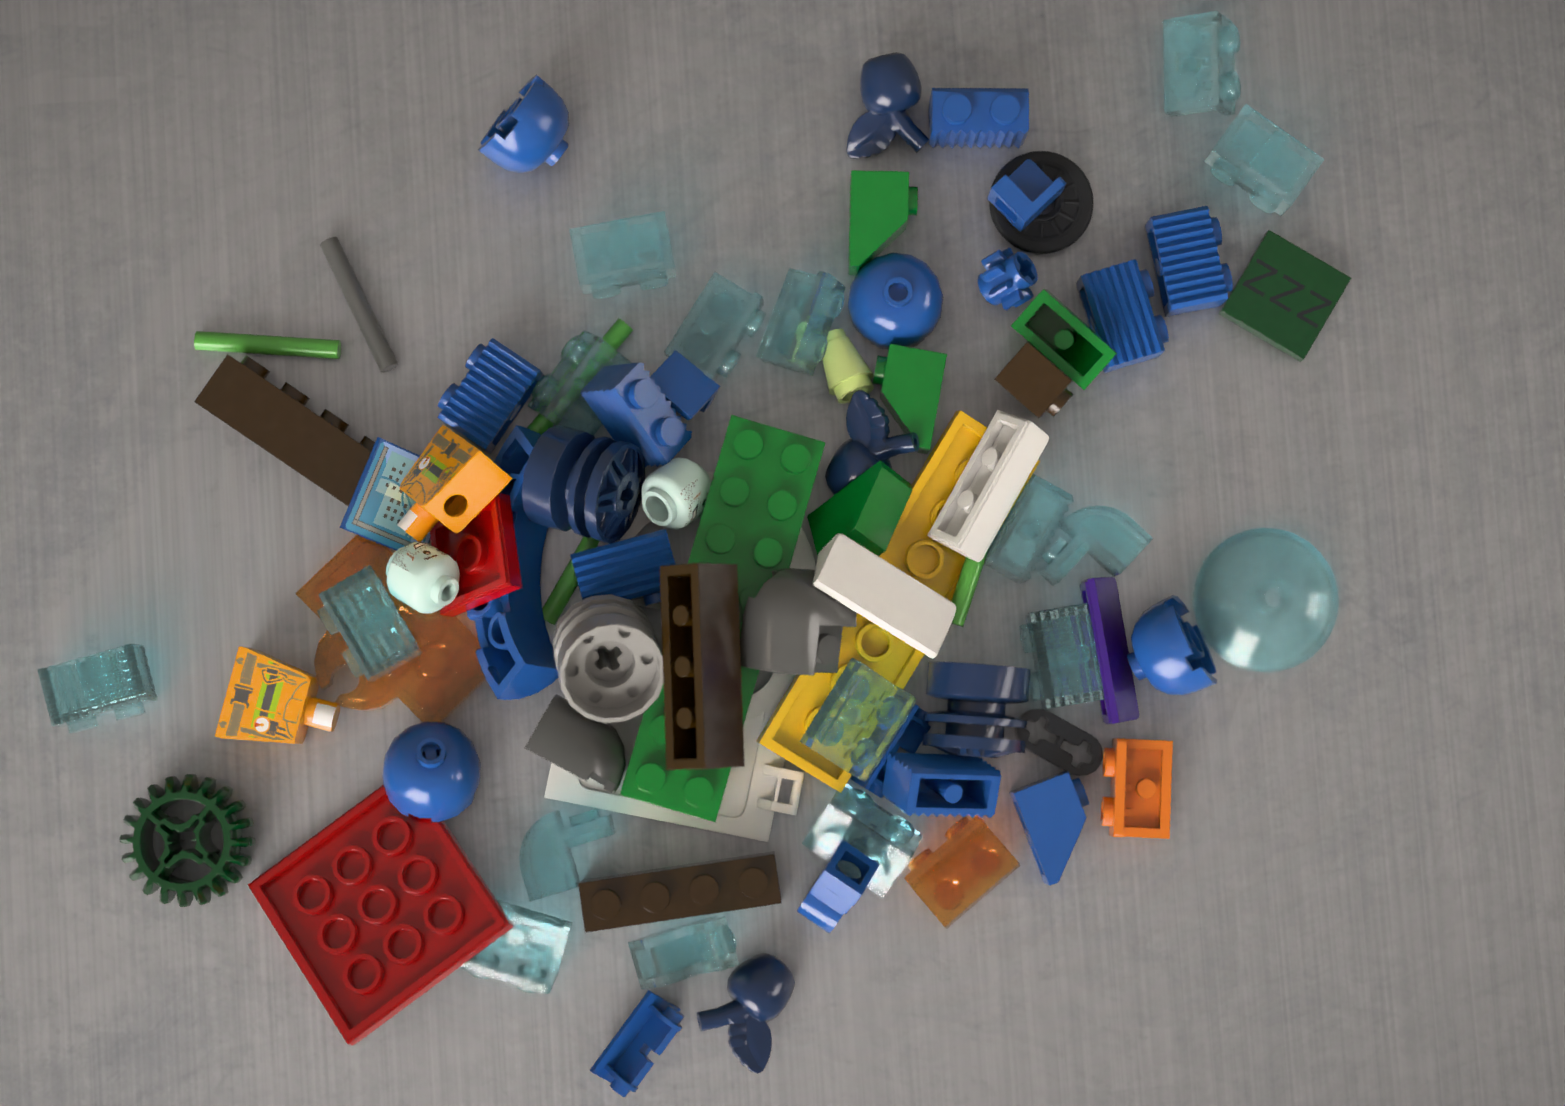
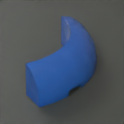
(512, 628)

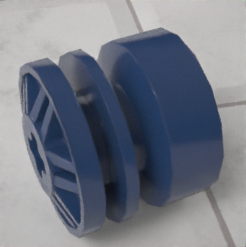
(583, 483)
(976, 707)

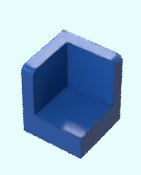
(1025, 194)
(685, 385)

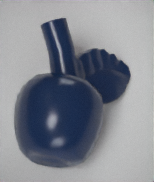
(886, 89)
(868, 442)
(759, 994)

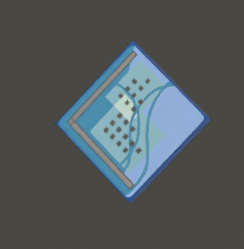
(378, 500)

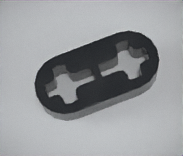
(1065, 732)

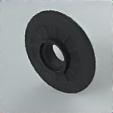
(1070, 213)

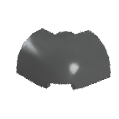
(793, 626)
(579, 744)

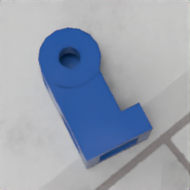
(834, 891)

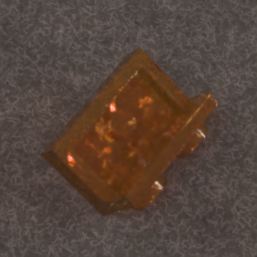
(960, 870)

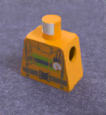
(449, 485)
(272, 701)

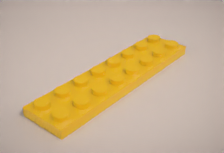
(869, 643)

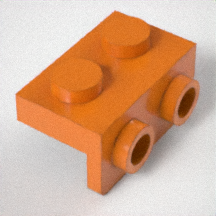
(1138, 788)

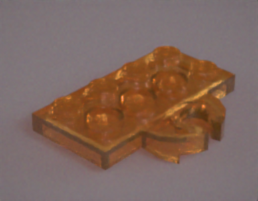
(428, 684)

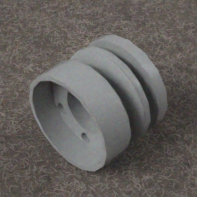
(612, 683)

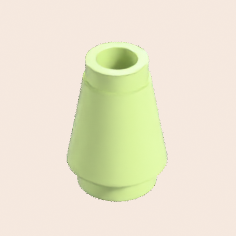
(845, 367)

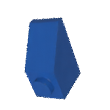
(1051, 820)

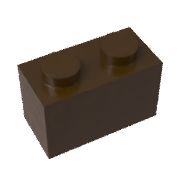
(1035, 381)

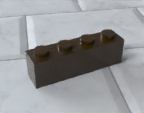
(285, 427)
(701, 666)
(679, 891)

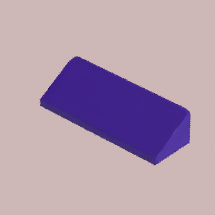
(1111, 649)

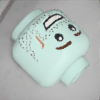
(675, 493)
(422, 577)

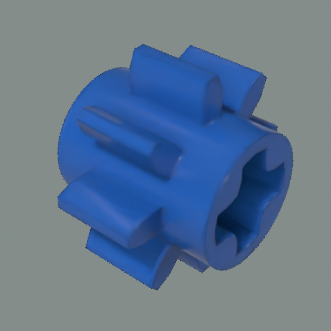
(1007, 278)

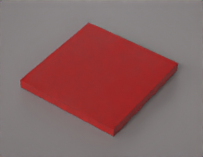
(378, 911)

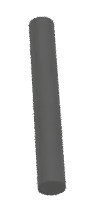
(358, 304)

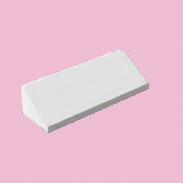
(989, 485)
(884, 594)

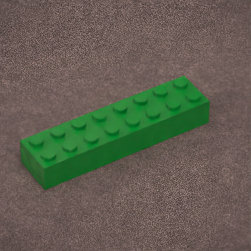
(749, 522)

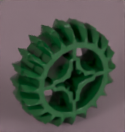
(170, 828)

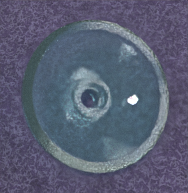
(1233, 605)

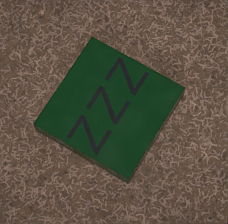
(1284, 295)

